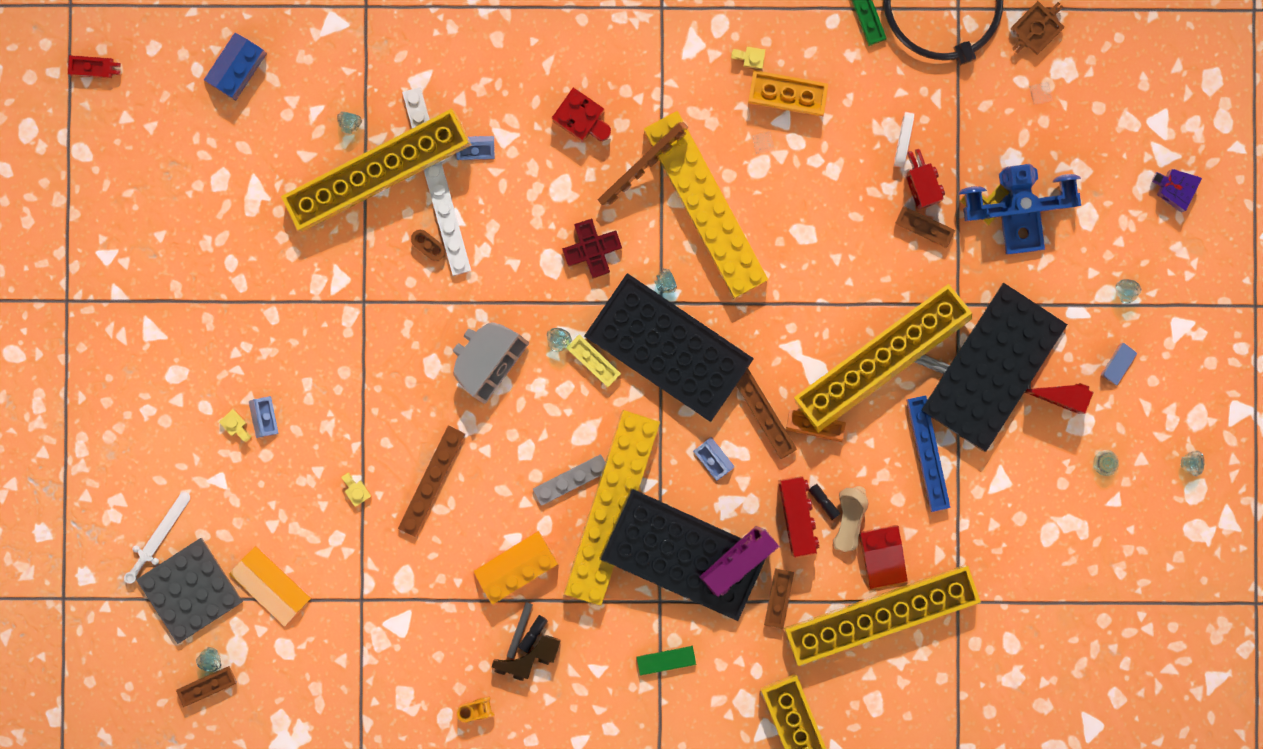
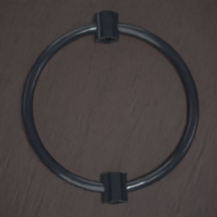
(963, 52)

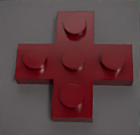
(592, 248)

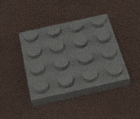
(189, 590)

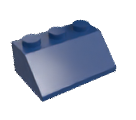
(235, 66)

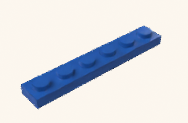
(928, 455)

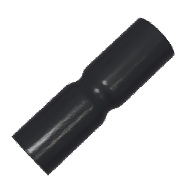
(823, 500)
(534, 631)

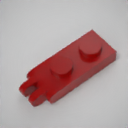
(92, 66)

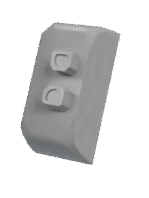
(487, 359)

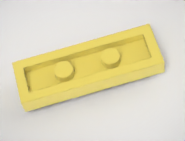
(593, 360)

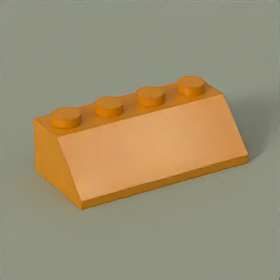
(515, 567)

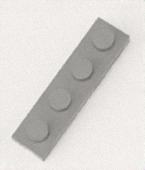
(569, 480)

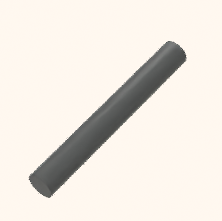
(519, 630)

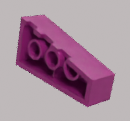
(739, 560)

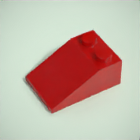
(1070, 397)
(883, 556)

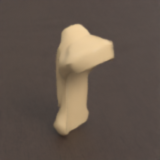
(854, 505)

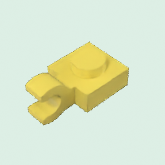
(752, 57)
(233, 424)
(357, 491)

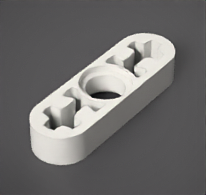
(904, 138)

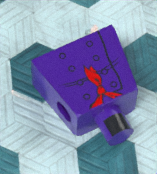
(1177, 188)

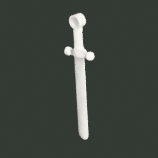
(157, 537)

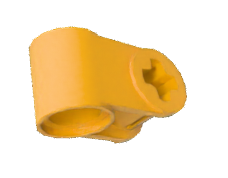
(476, 709)

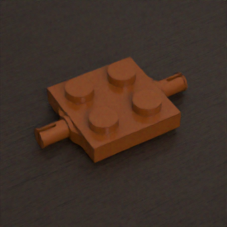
(1037, 27)

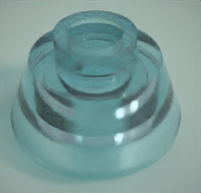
(348, 122)
(665, 281)
(1127, 290)
(558, 339)
(1101, 460)
(1193, 463)
(209, 660)

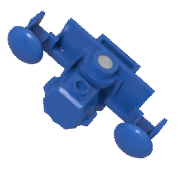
(1021, 206)

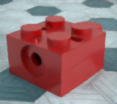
(582, 116)
(923, 182)

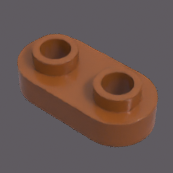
(428, 245)

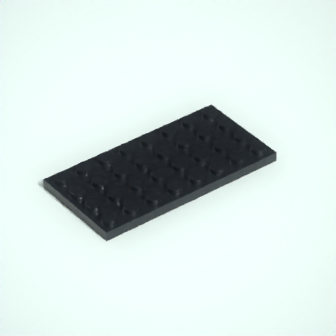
(669, 347)
(994, 367)
(674, 552)

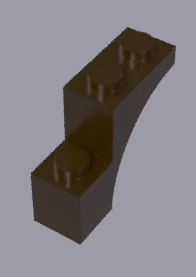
(521, 667)

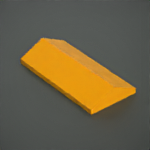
(788, 93)
(270, 586)

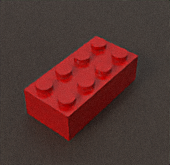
(797, 516)

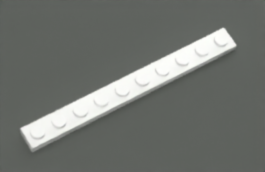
(439, 192)

